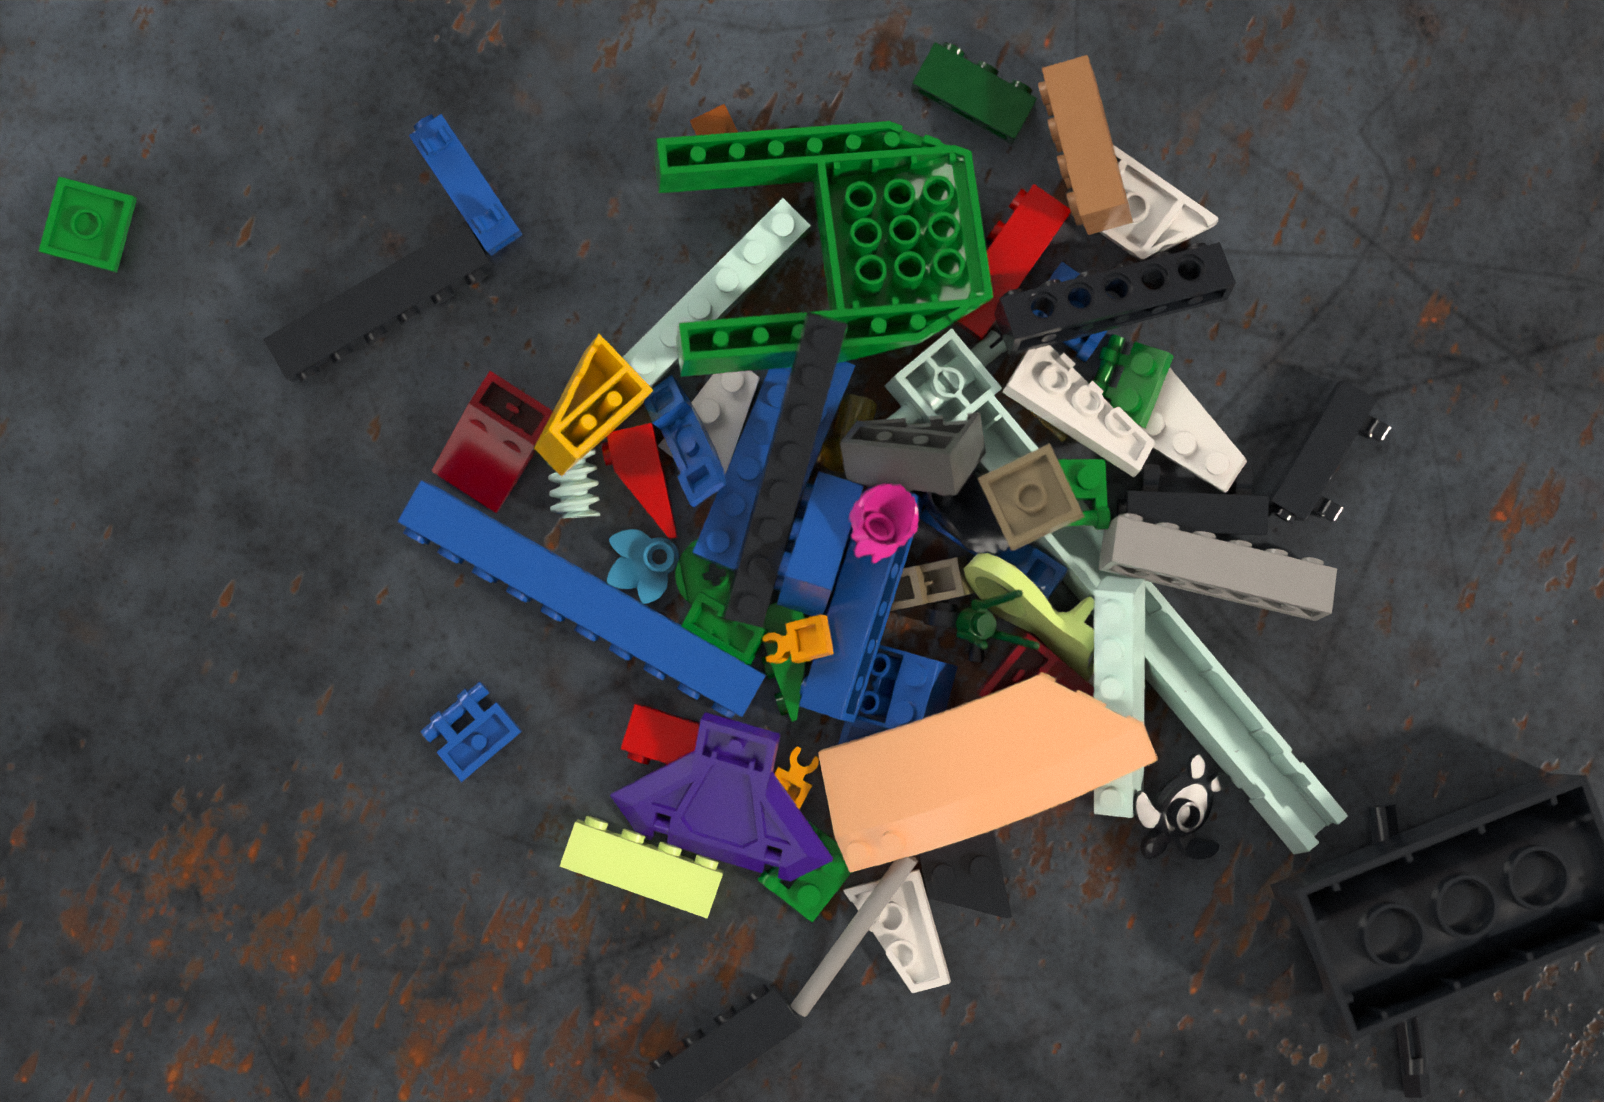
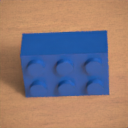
(816, 544)

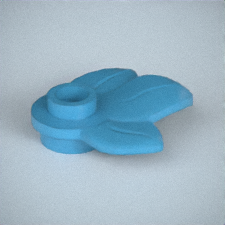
(637, 566)

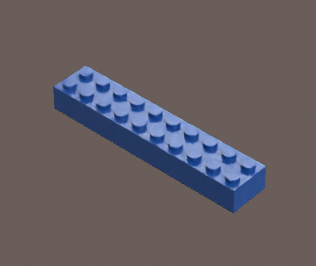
(581, 597)

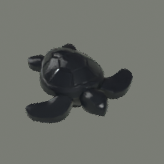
(1179, 811)

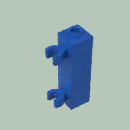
(464, 183)

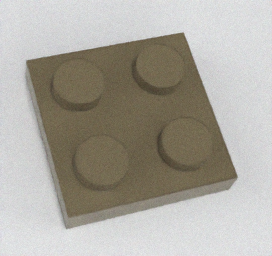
(1031, 497)

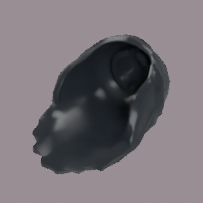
(968, 516)

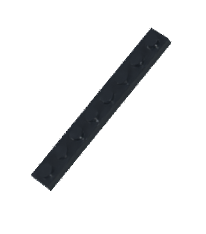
(784, 469)

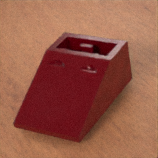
(492, 442)
(1025, 663)

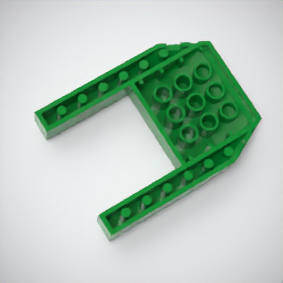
(893, 231)

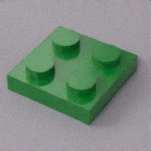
(87, 224)

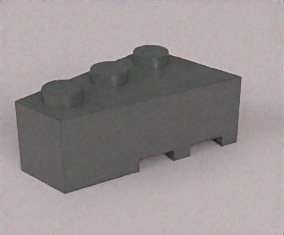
(917, 456)

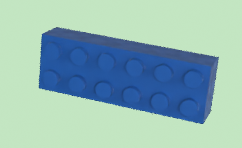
(732, 507)

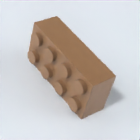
(1088, 150)

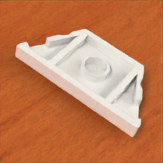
(1158, 210)

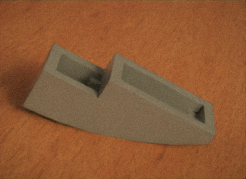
(931, 583)

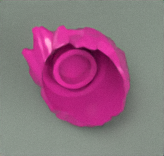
(883, 520)

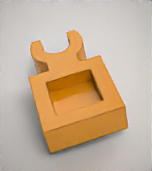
(804, 640)
(793, 779)

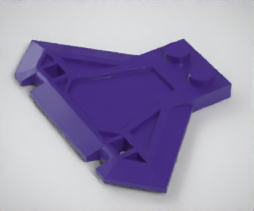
(726, 803)

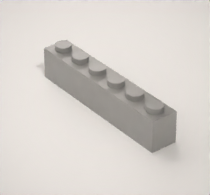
(1218, 567)

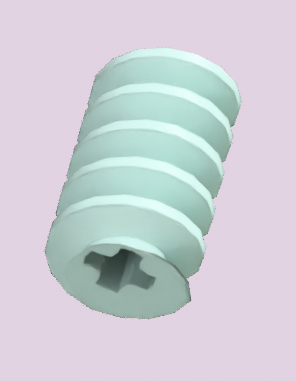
(574, 490)

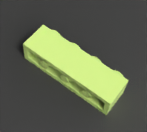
(641, 867)

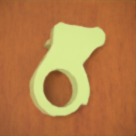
(1060, 631)

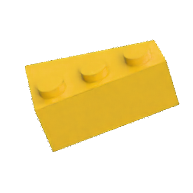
(593, 404)

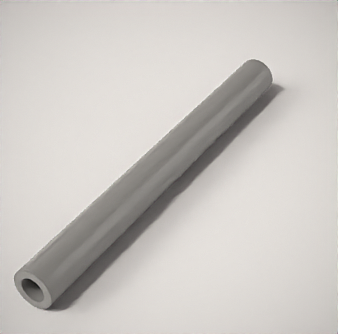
(853, 935)

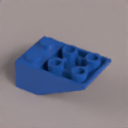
(905, 688)

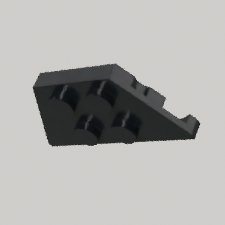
(967, 875)

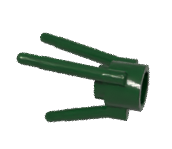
(979, 624)

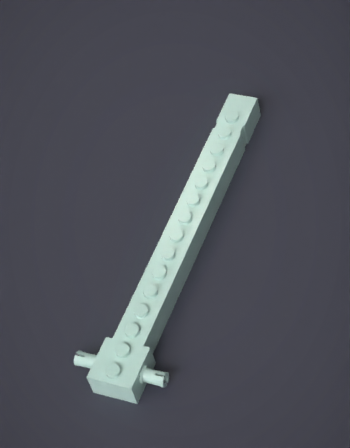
(954, 382)

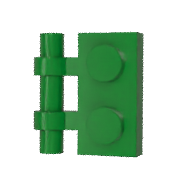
(1140, 380)

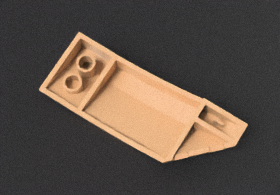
(974, 769)

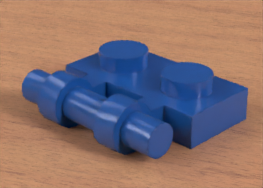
(476, 742)

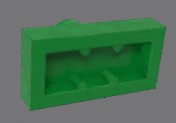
(733, 637)

